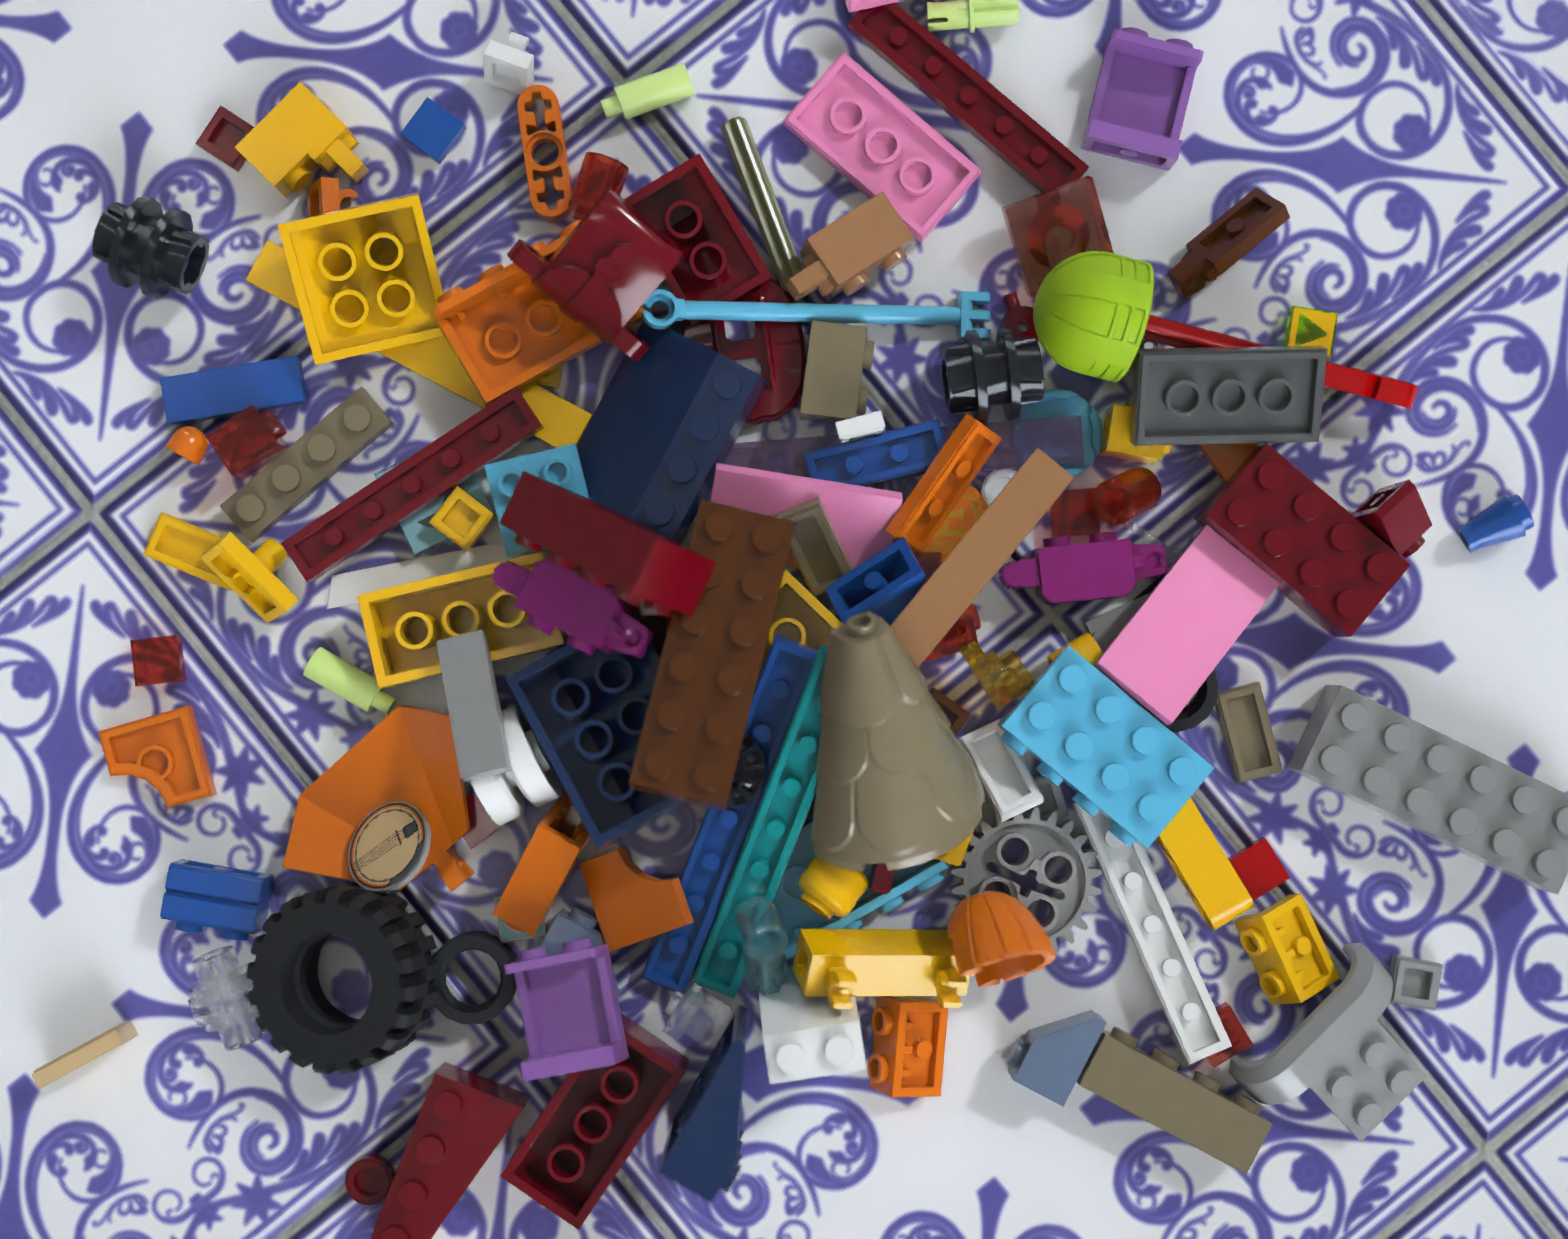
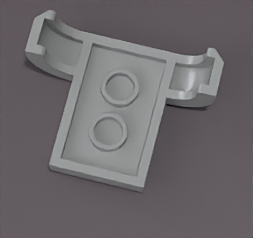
(1340, 1053)

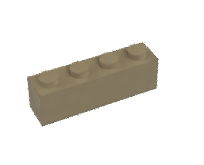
(1174, 1100)

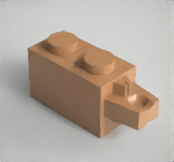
(851, 249)

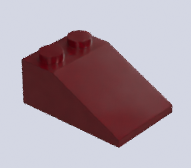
(694, 213)

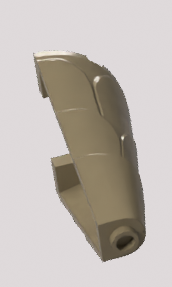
(887, 761)

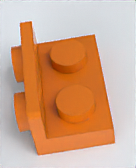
(908, 1047)

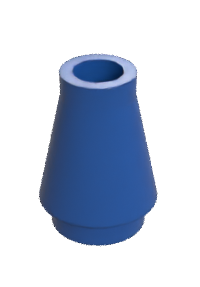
(1498, 523)

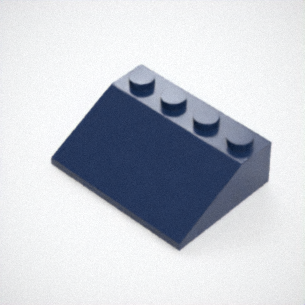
(665, 429)
(590, 727)
(706, 1130)

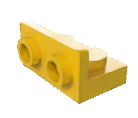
(1287, 951)

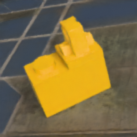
(298, 139)

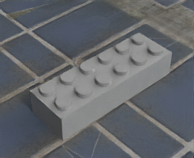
(1436, 787)

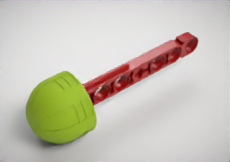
(1098, 311)

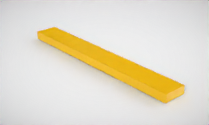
(435, 360)

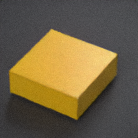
(462, 518)

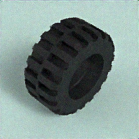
(290, 990)

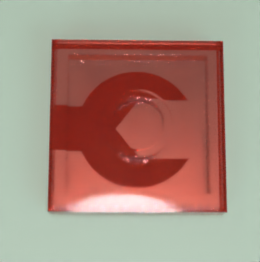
(1054, 228)

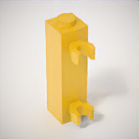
(878, 964)

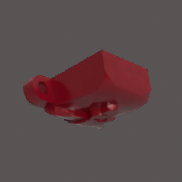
(604, 270)

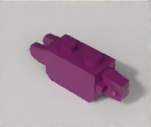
(1084, 570)
(578, 607)

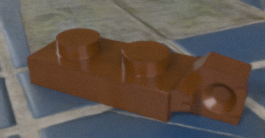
(1227, 241)

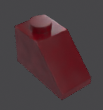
(1396, 517)

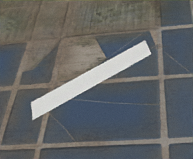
(348, 585)

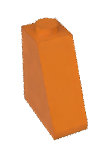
(543, 868)

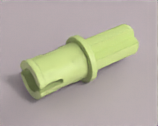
(971, 14)

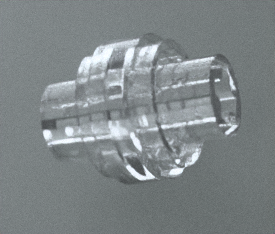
(222, 998)

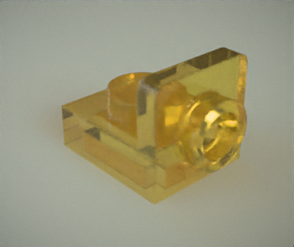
(1000, 677)

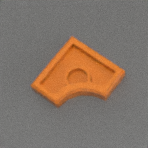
(164, 753)
(630, 902)

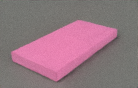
(882, 145)
(855, 511)
(1186, 625)

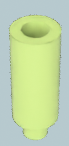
(649, 92)
(347, 682)

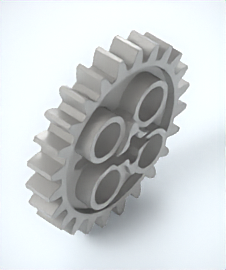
(1041, 842)

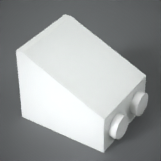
(807, 1035)

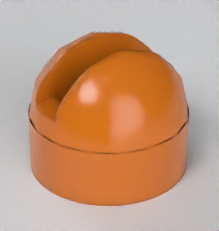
(189, 443)

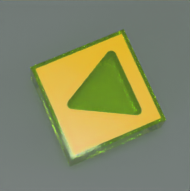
(1310, 328)

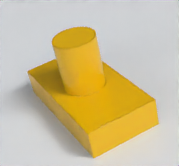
(252, 574)

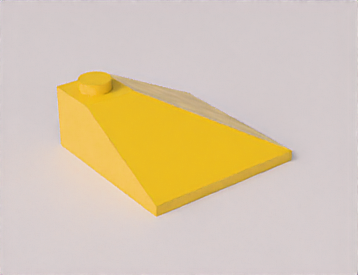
(364, 277)

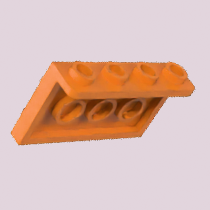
(510, 329)

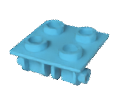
(555, 465)

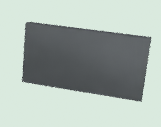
(1227, 395)

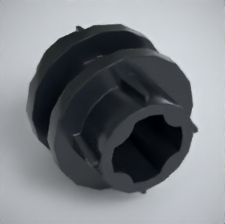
(150, 247)
(992, 374)

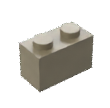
(835, 372)

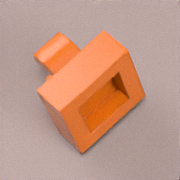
(326, 196)

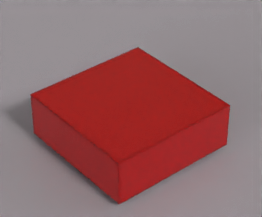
(1258, 868)

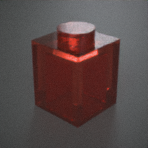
(248, 441)

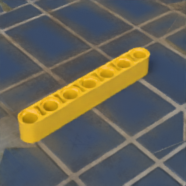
(1190, 844)

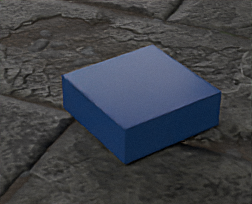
(433, 130)

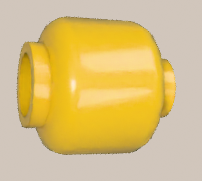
(831, 889)

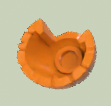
(997, 938)

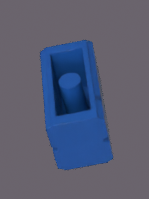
(216, 898)

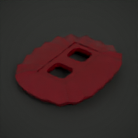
(776, 346)

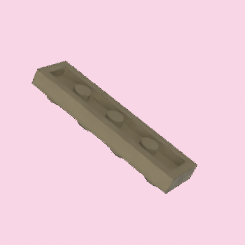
(307, 464)

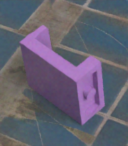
(1141, 98)
(568, 1009)

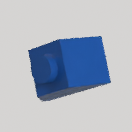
(879, 584)

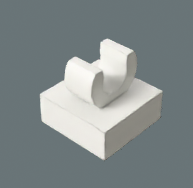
(509, 64)

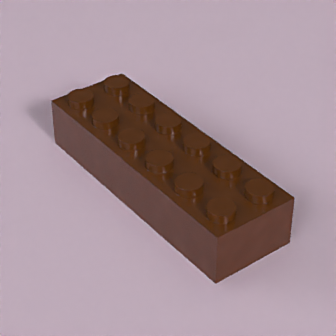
(713, 660)

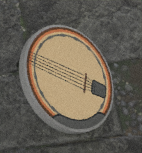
(389, 847)

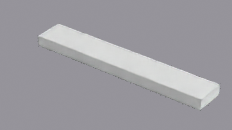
(1157, 940)

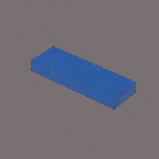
(233, 389)
(879, 456)

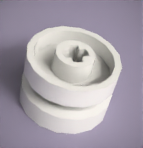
(529, 775)

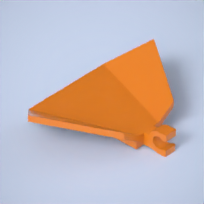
(400, 759)

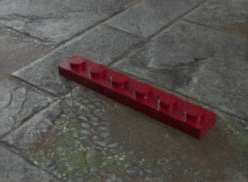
(967, 96)
(412, 485)

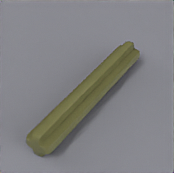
(761, 199)

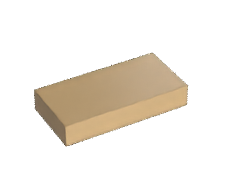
(84, 1054)

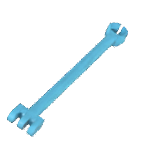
(961, 315)

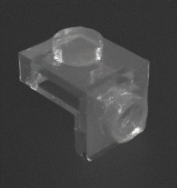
(696, 1015)

